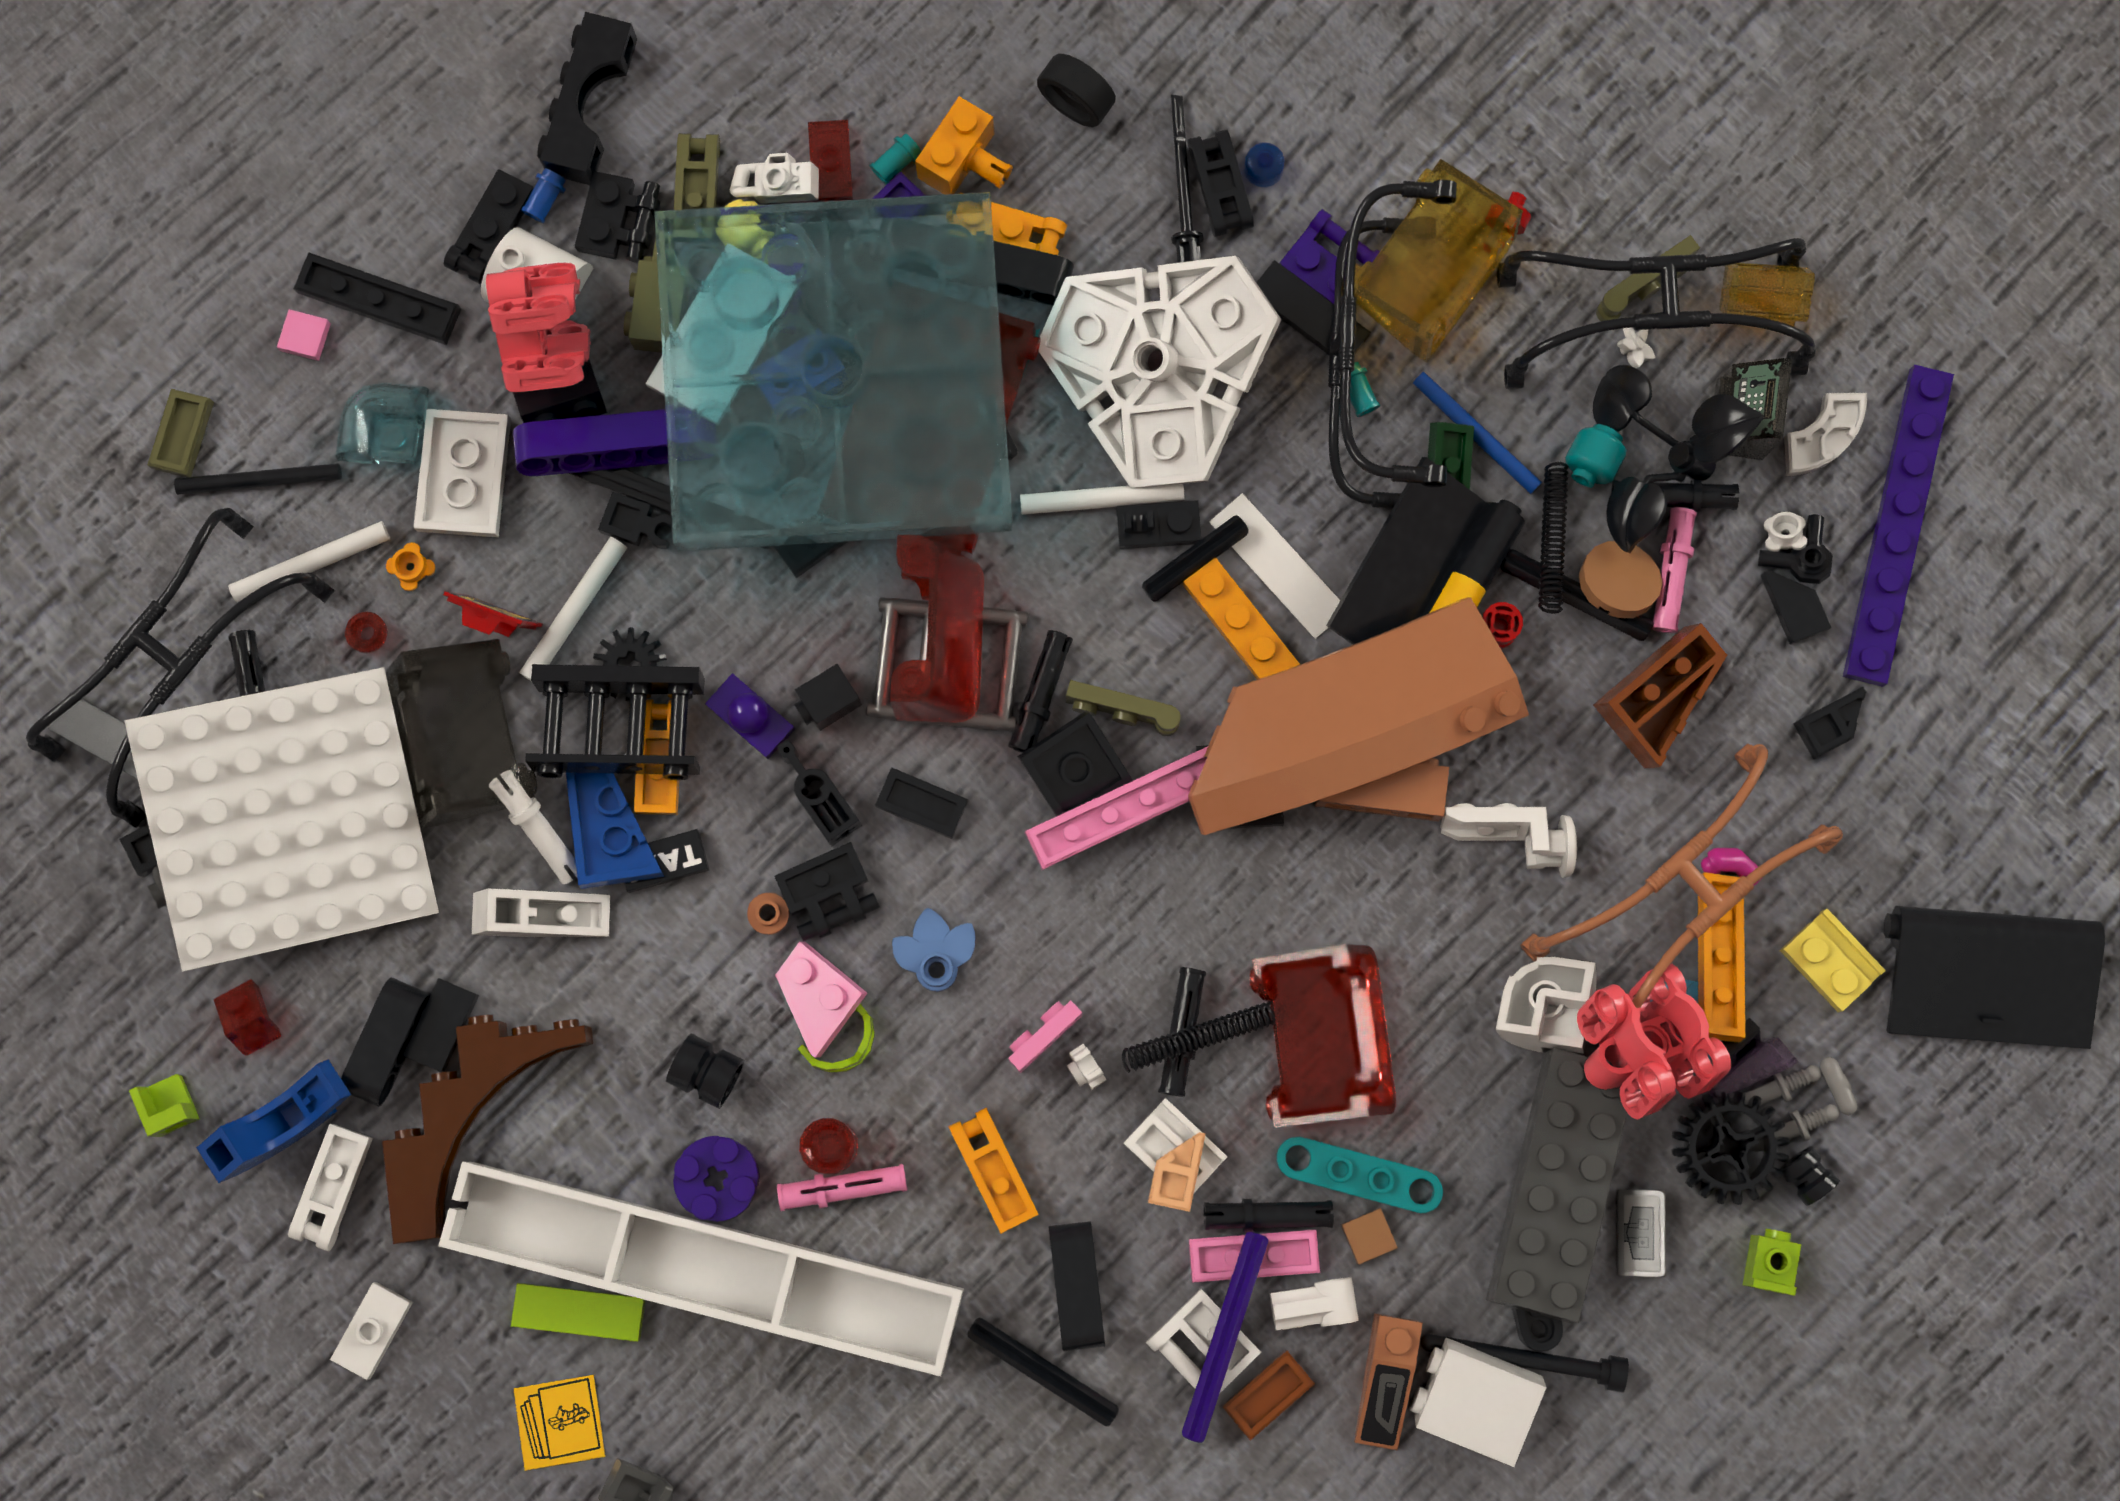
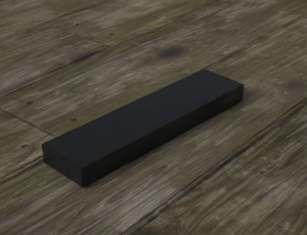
(377, 298)

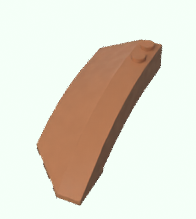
(1356, 717)

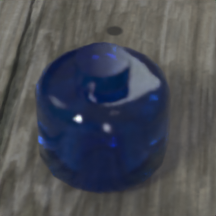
(1264, 164)

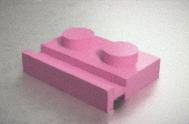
(1030, 1047)

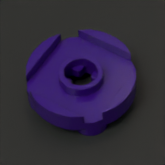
(738, 1189)

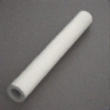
(1099, 498)
(313, 559)
(575, 606)

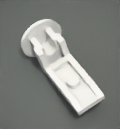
(1516, 823)

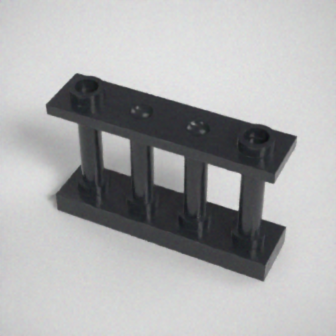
(597, 684)

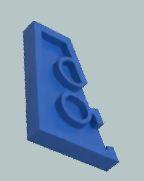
(606, 833)

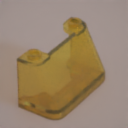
(1437, 262)

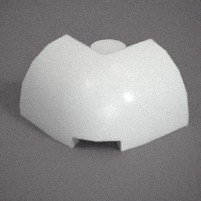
(1543, 1004)

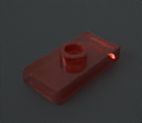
(832, 155)

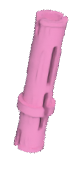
(1674, 568)
(792, 1195)

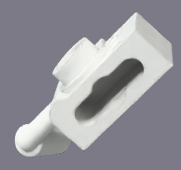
(777, 180)

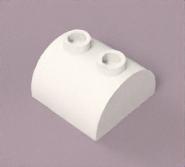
(524, 249)

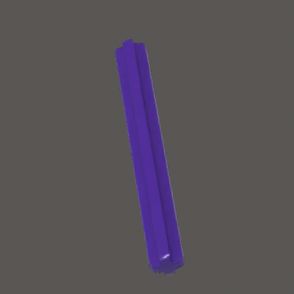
(1224, 1337)

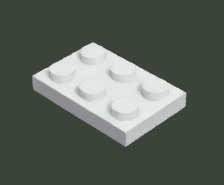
(462, 473)

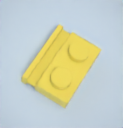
(1832, 960)

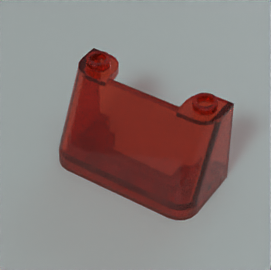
(950, 678)
(1327, 1035)

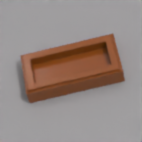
(1268, 1394)

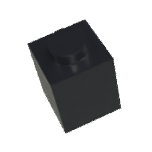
(826, 698)

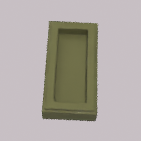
(180, 433)

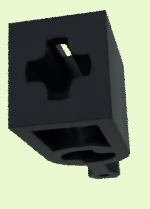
(830, 797)

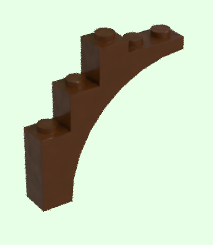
(421, 1164)

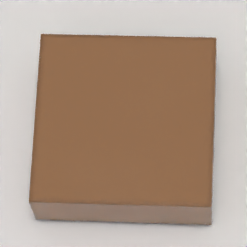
(1369, 1236)

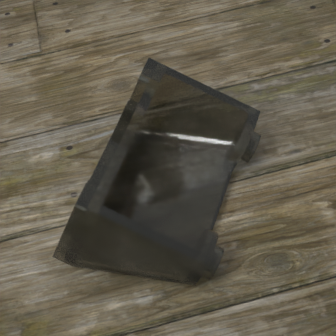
(454, 729)

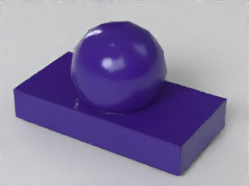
(750, 716)

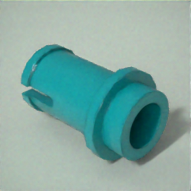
(895, 158)
(1361, 392)

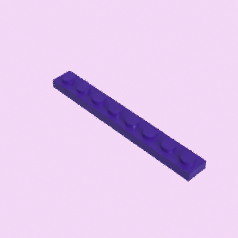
(1898, 526)

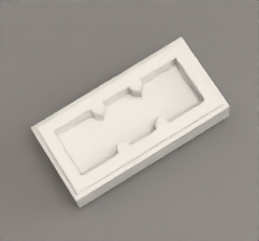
(371, 1330)

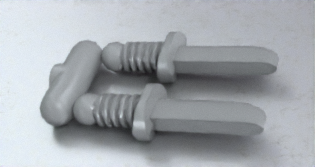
(1800, 1125)

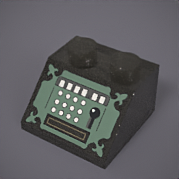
(1764, 388)

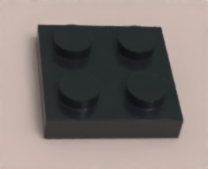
(1074, 765)

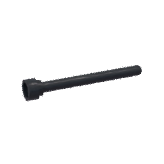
(1608, 1372)

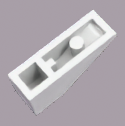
(540, 914)

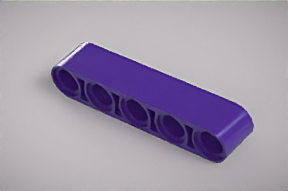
(591, 443)

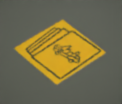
(559, 1422)

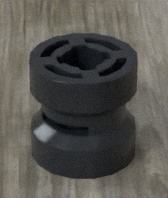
(1809, 1175)

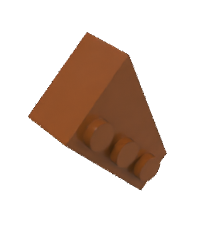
(1660, 693)

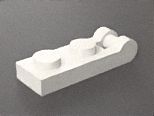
(330, 1186)

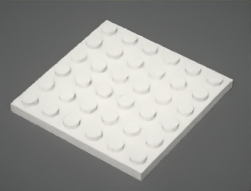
(281, 817)

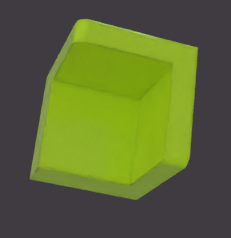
(164, 1106)

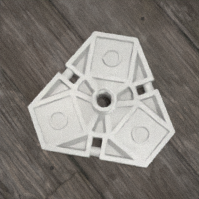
(1209, 329)

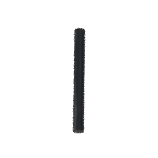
(257, 479)

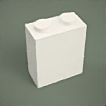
(1478, 1401)

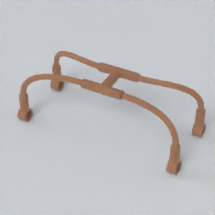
(1753, 761)

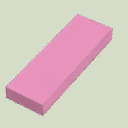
(1285, 1255)

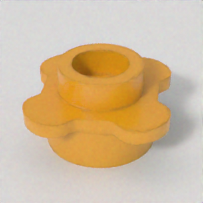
(398, 566)

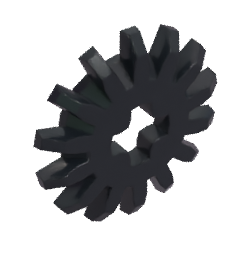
(643, 652)

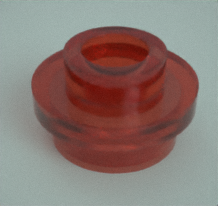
(357, 624)

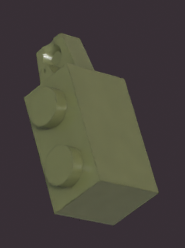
(644, 321)

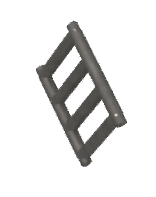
(1013, 621)

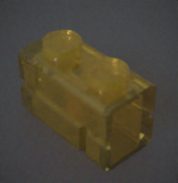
(1768, 291)

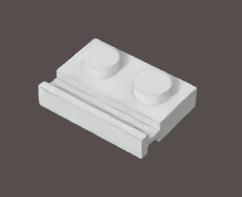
(1166, 1130)

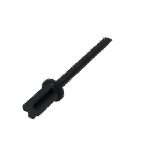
(1187, 240)

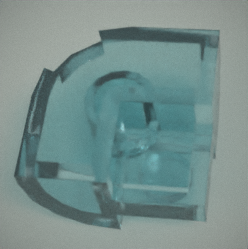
(382, 424)

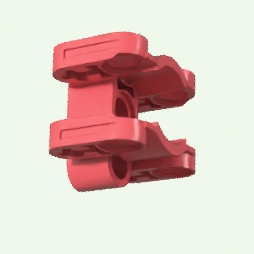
(531, 329)
(1645, 1044)

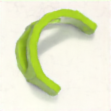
(860, 1055)

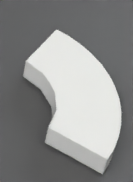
(1828, 435)

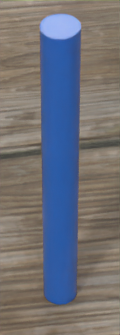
(1481, 435)

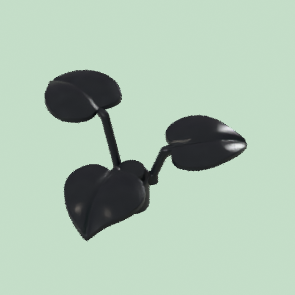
(1719, 427)

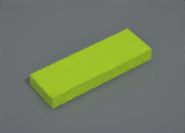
(578, 1312)

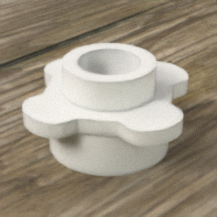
(1785, 523)

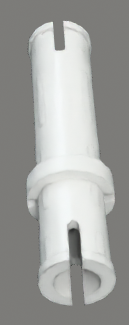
(526, 813)

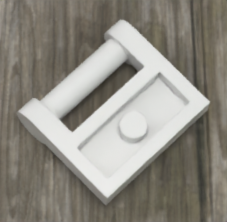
(1198, 1321)

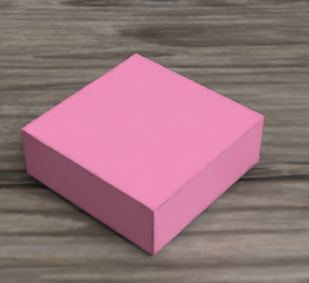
(303, 335)

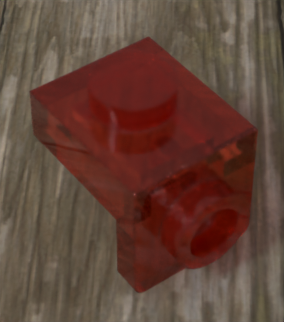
(246, 1018)

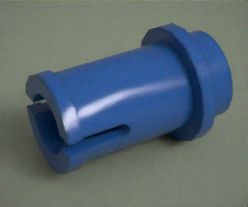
(543, 195)

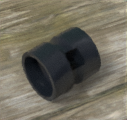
(702, 1069)

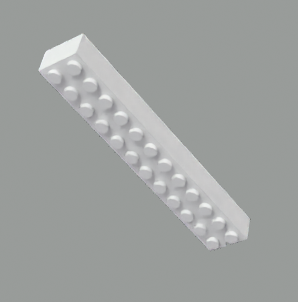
(702, 1268)

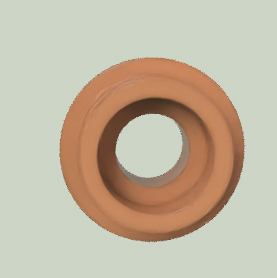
(777, 923)

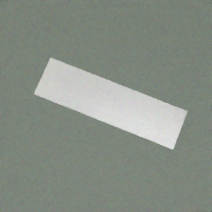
(1281, 567)

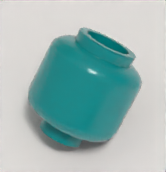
(1595, 455)

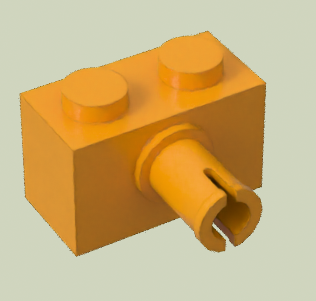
(959, 148)

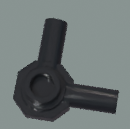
(1806, 565)

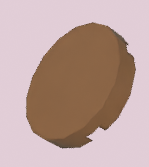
(1620, 580)

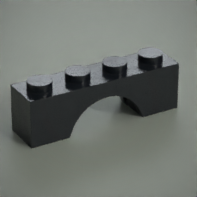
(600, 53)

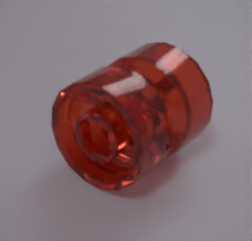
(829, 1146)

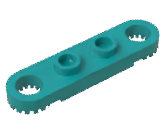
(1359, 1174)

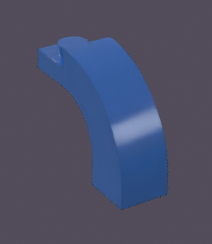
(275, 1125)

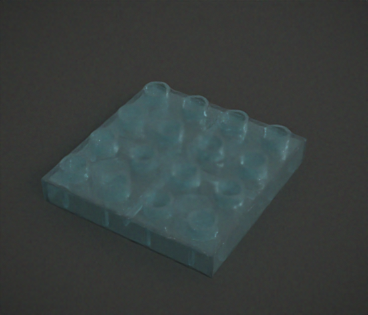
(832, 371)

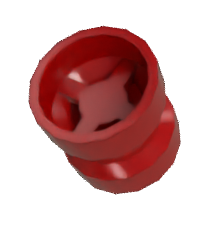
(1512, 620)

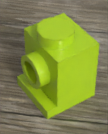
(1758, 1267)

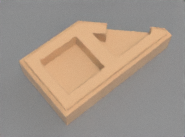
(1177, 1174)

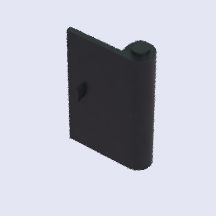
(1994, 976)

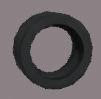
(1076, 90)

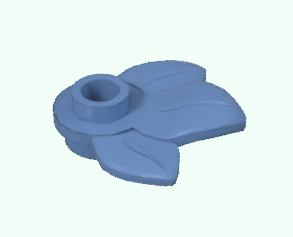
(933, 944)

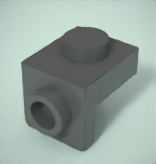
(634, 1483)

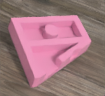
(817, 996)

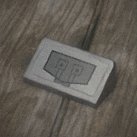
(1641, 1233)

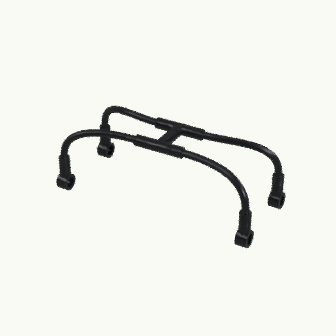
(1788, 252)
(1343, 347)
(177, 667)

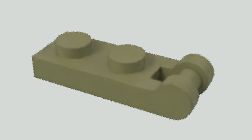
(696, 180)
(1640, 284)
(1124, 707)

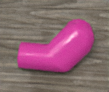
(1728, 861)

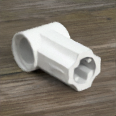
(1324, 1304)

